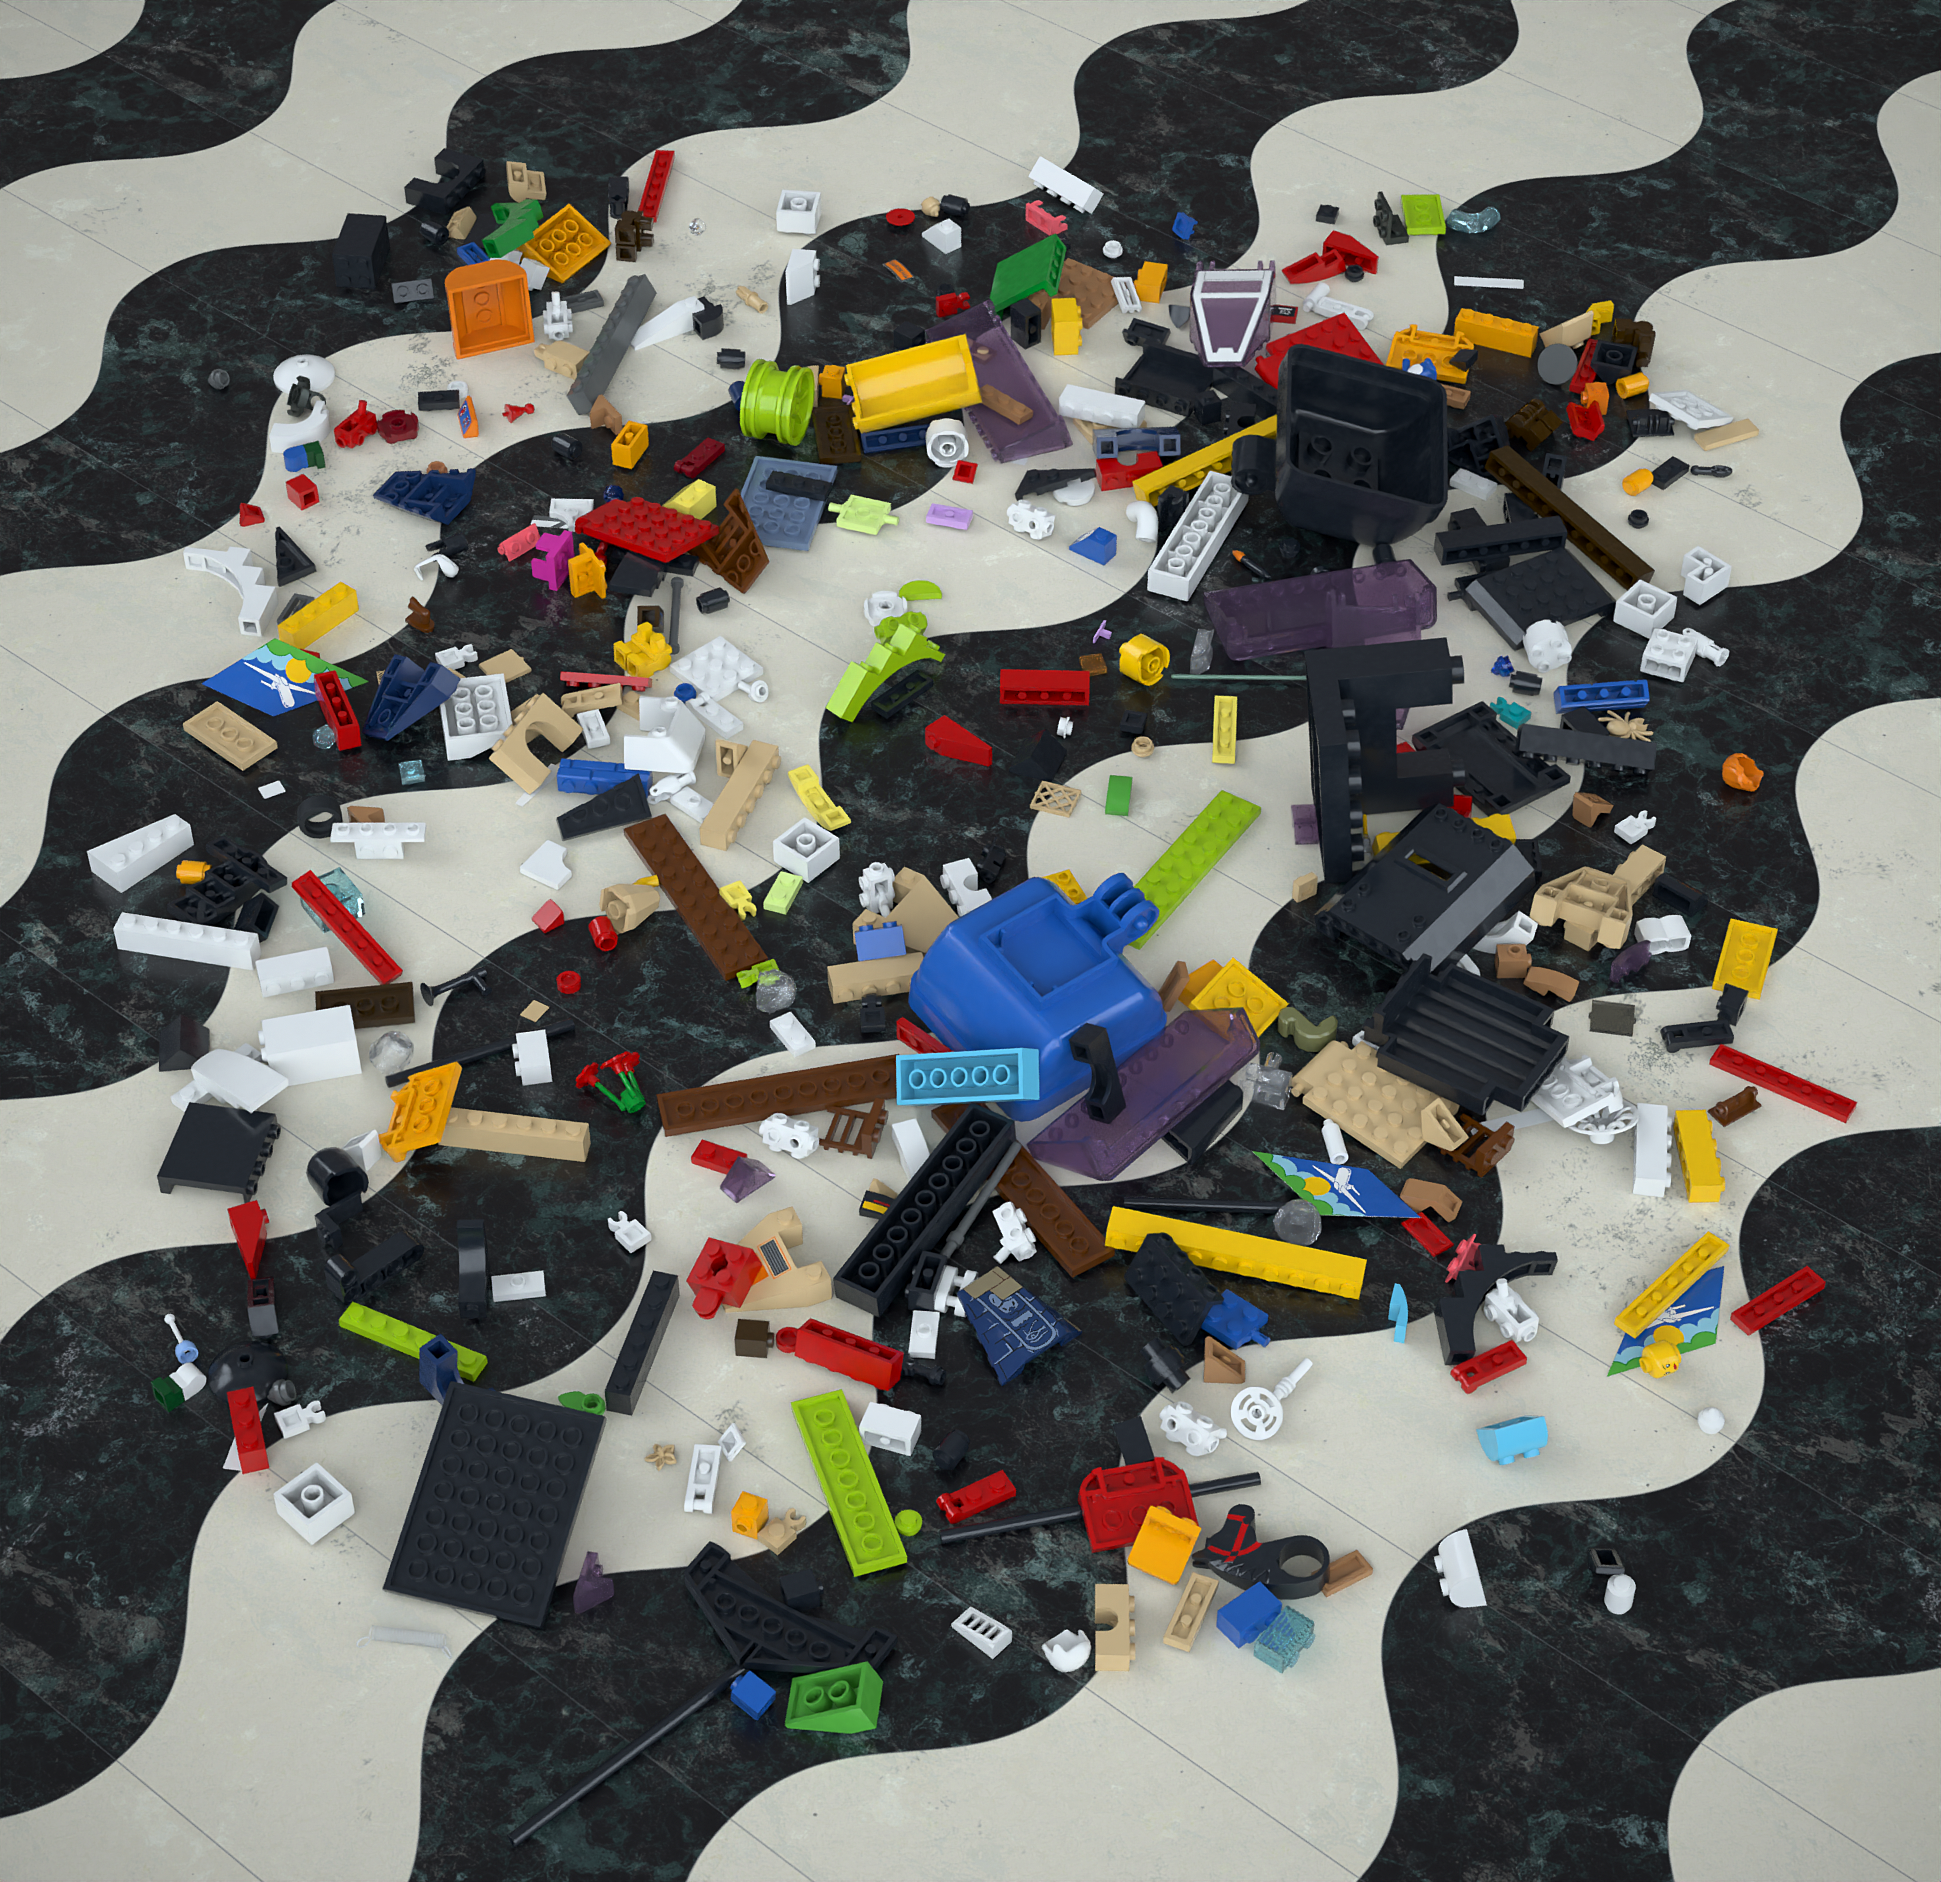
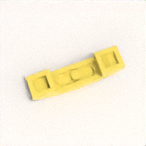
(816, 800)

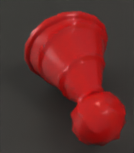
(513, 412)

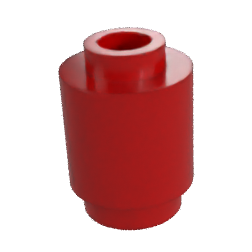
(603, 933)

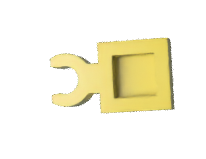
(738, 897)

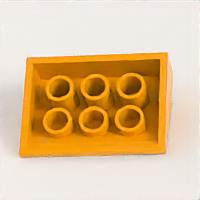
(565, 244)

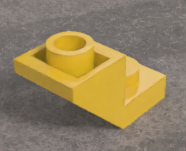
(1602, 313)

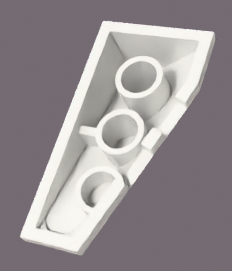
(668, 324)

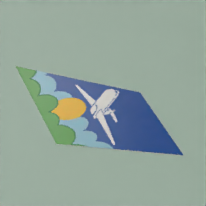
(276, 678)
(1338, 1188)
(1687, 1323)

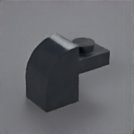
(709, 321)

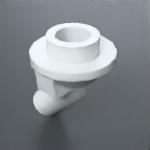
(757, 691)

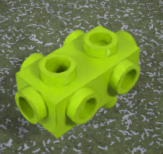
(889, 625)

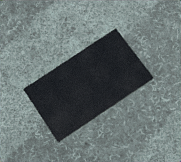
(482, 228)

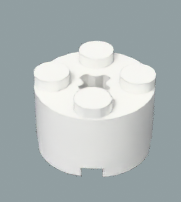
(946, 442)

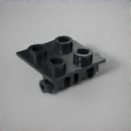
(1650, 422)

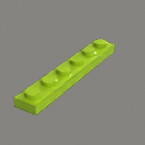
(405, 1337)

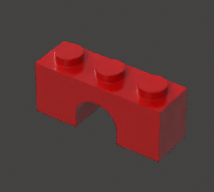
(1113, 475)
(248, 1430)

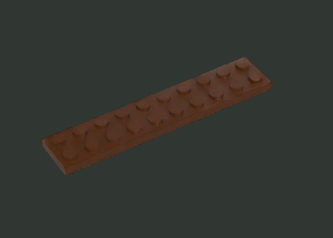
(695, 896)
(778, 1093)
(1046, 1206)

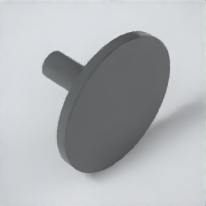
(1557, 364)

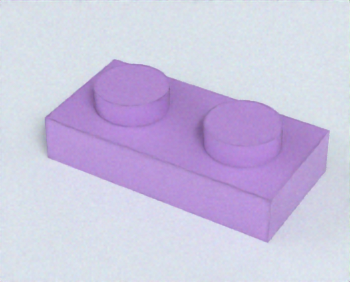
(949, 516)

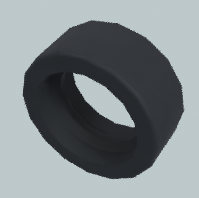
(314, 805)

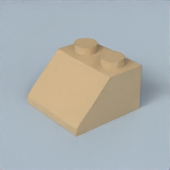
(1570, 332)

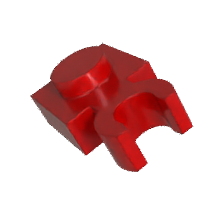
(949, 303)

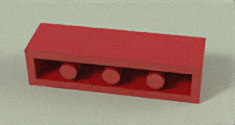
(1044, 687)
(337, 710)
(849, 1354)

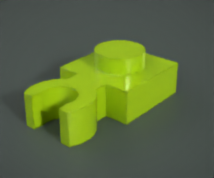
(747, 977)

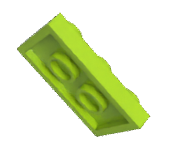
(1423, 214)

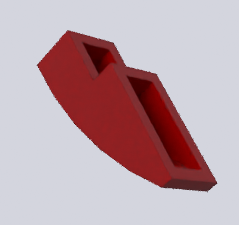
(1315, 268)

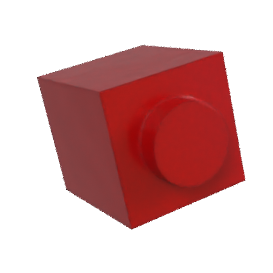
(302, 492)

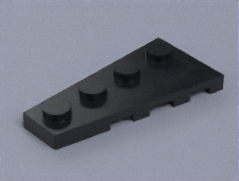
(614, 808)

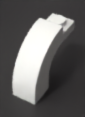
(312, 429)
(1516, 930)

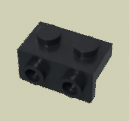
(1142, 330)

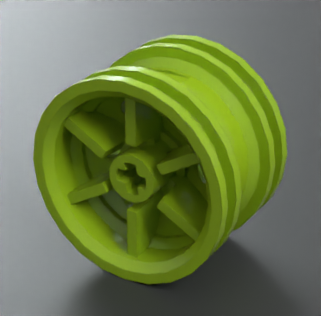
(777, 402)

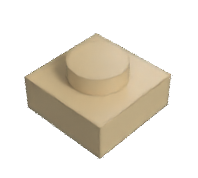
(1304, 887)

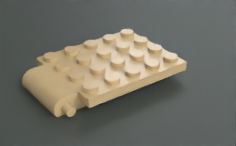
(1366, 1100)

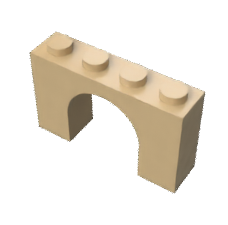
(512, 752)

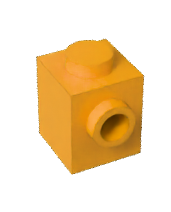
(832, 381)
(749, 1515)

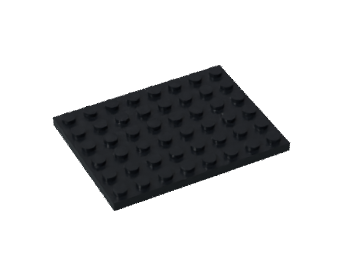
(495, 1505)

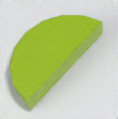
(920, 591)

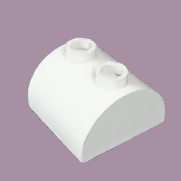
(1460, 1571)

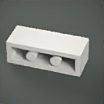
(294, 972)

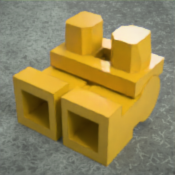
(644, 652)

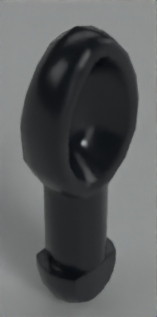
(1716, 471)

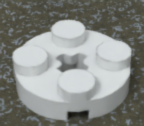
(874, 606)

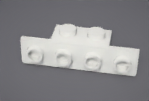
(379, 839)

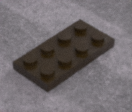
(835, 435)
(372, 1004)

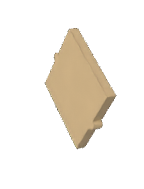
(506, 663)

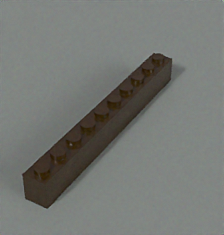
(1581, 527)

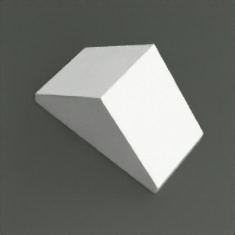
(364, 1149)

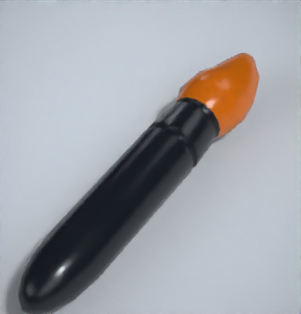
(1240, 556)

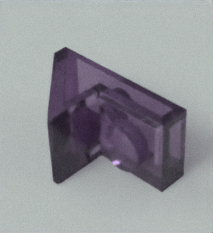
(591, 1586)

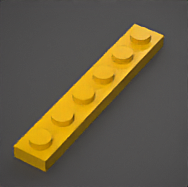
(1671, 1285)

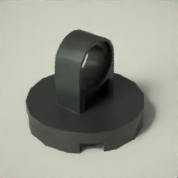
(301, 396)

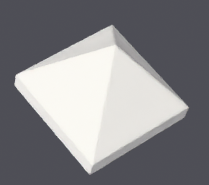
(732, 1442)

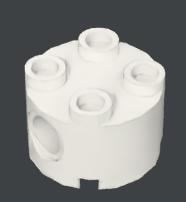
(1547, 645)

